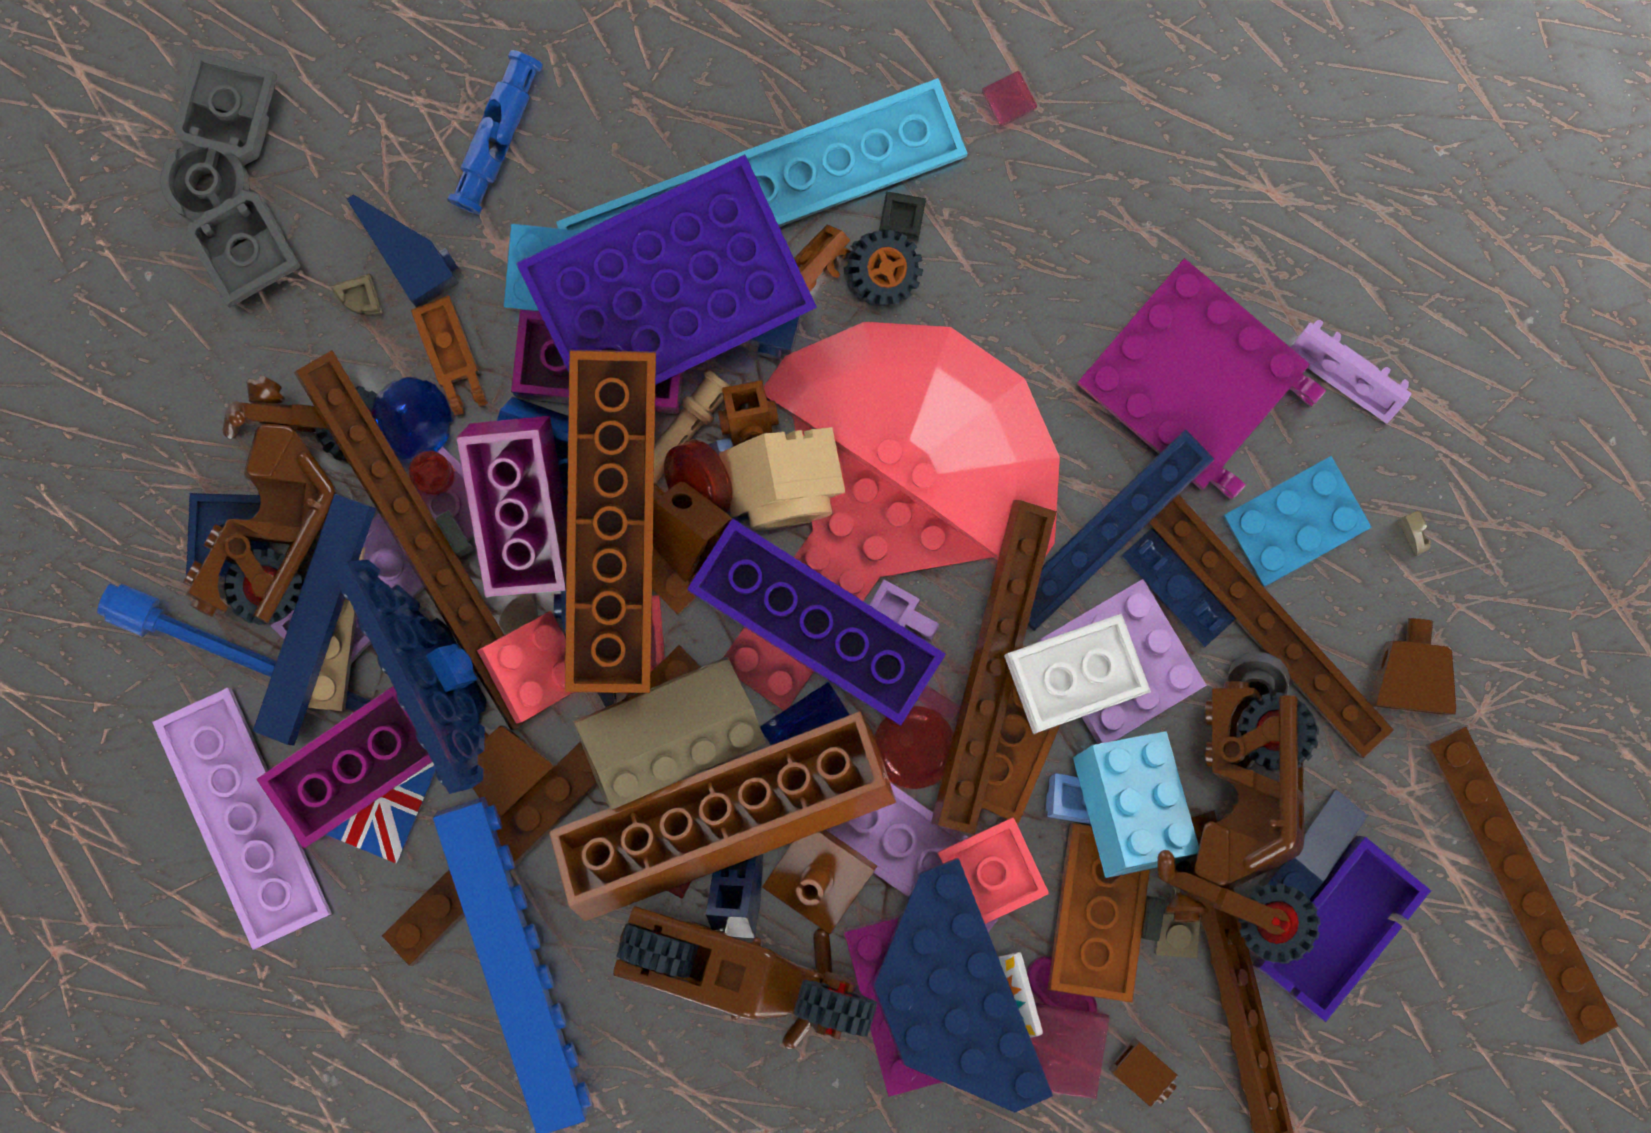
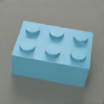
(1135, 803)

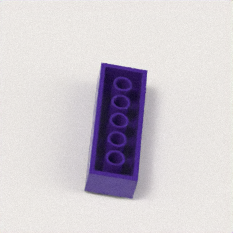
(816, 622)

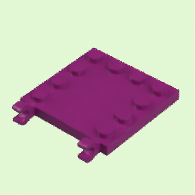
(1197, 367)

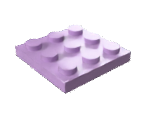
(1160, 653)

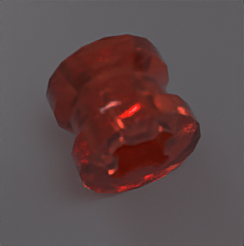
(424, 470)

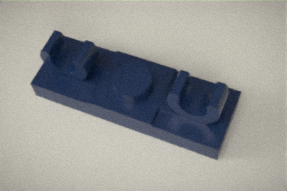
(1177, 588)

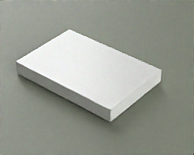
(1077, 673)

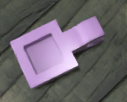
(901, 608)

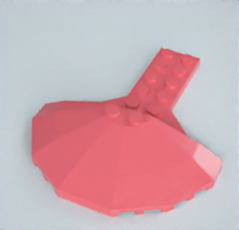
(928, 458)

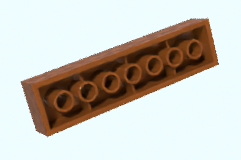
(610, 521)
(722, 817)

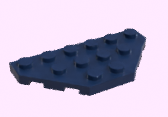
(402, 638)
(952, 999)

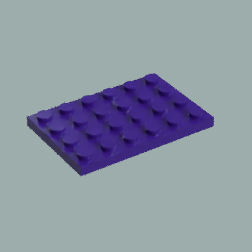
(672, 275)

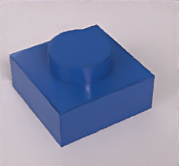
(452, 667)

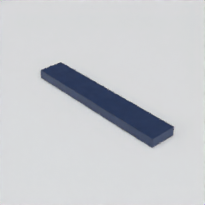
(1117, 524)
(313, 621)

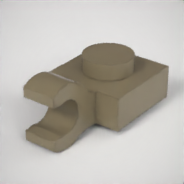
(1178, 938)

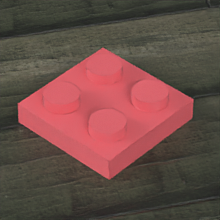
(528, 666)
(998, 869)

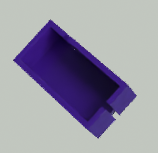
(1353, 927)

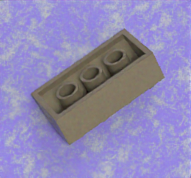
(669, 733)

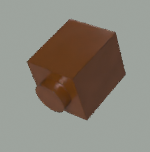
(1144, 1073)

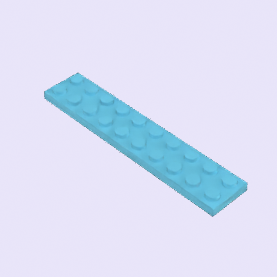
(832, 158)

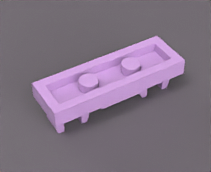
(1351, 372)

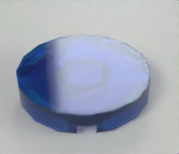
(412, 416)

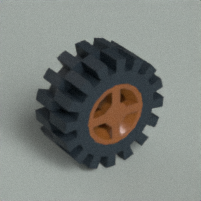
(896, 263)

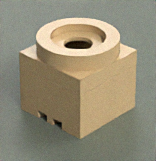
(784, 478)

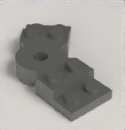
(221, 131)

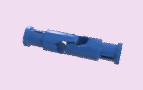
(498, 126)

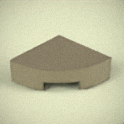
(359, 295)
(1413, 527)
(518, 612)

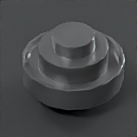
(1262, 672)

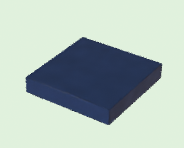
(213, 509)

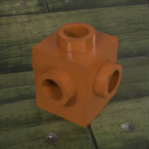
(747, 412)

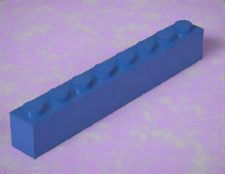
(512, 966)

